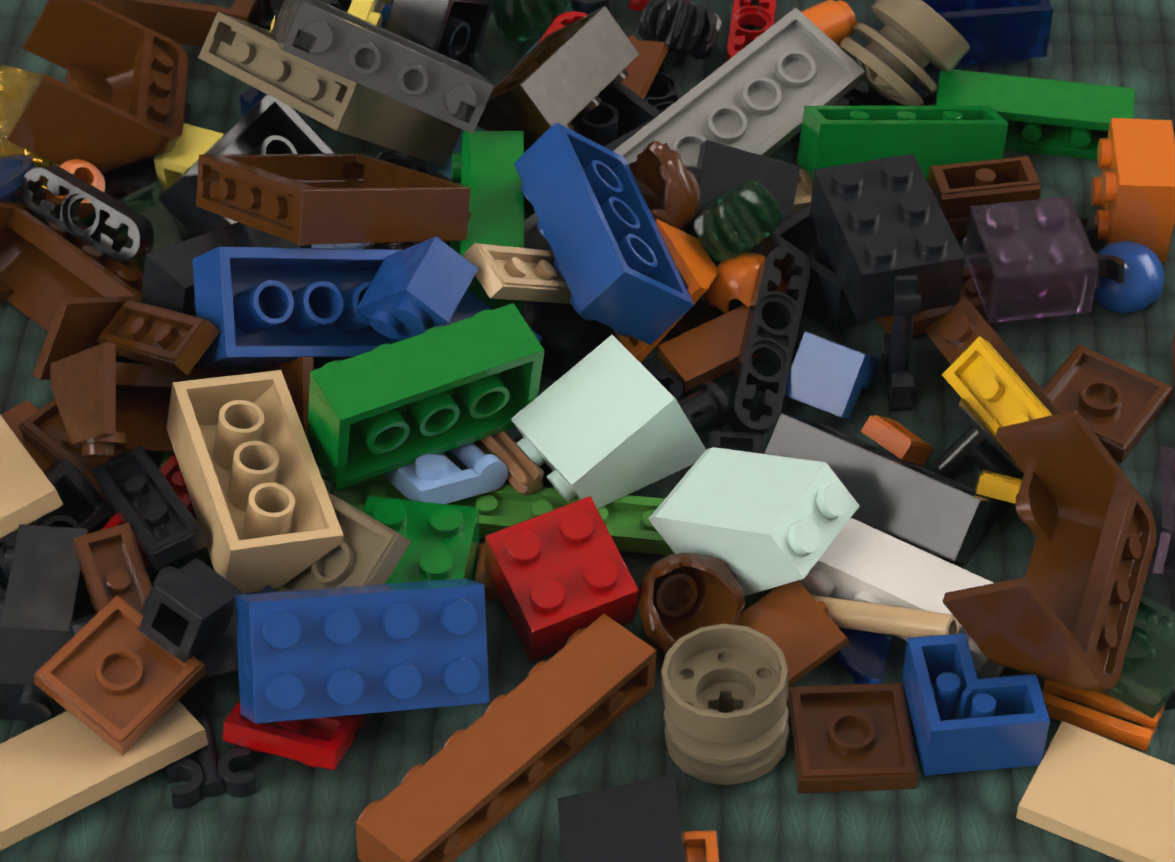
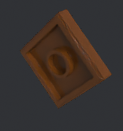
(1110, 398)
(851, 738)

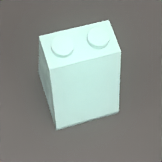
(607, 428)
(756, 514)

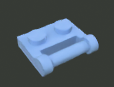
(440, 481)

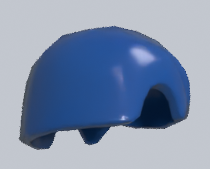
(1142, 279)

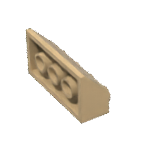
(251, 478)

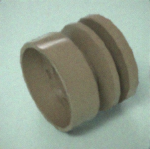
(904, 47)
(725, 704)

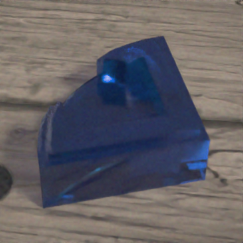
(864, 656)

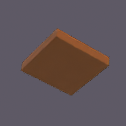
(117, 676)

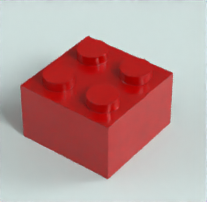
(559, 576)

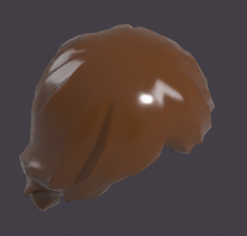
(666, 185)
(687, 594)

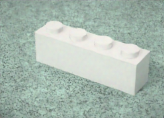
(887, 571)

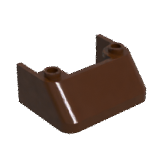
(119, 93)
(60, 283)
(127, 404)
(1086, 567)

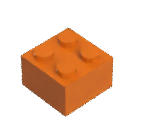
(1136, 184)

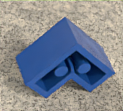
(420, 291)
(970, 720)

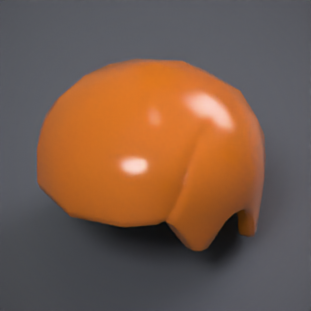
(736, 281)

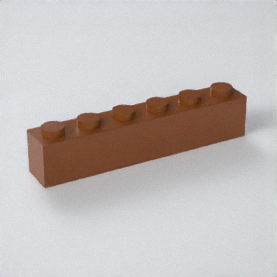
(510, 748)

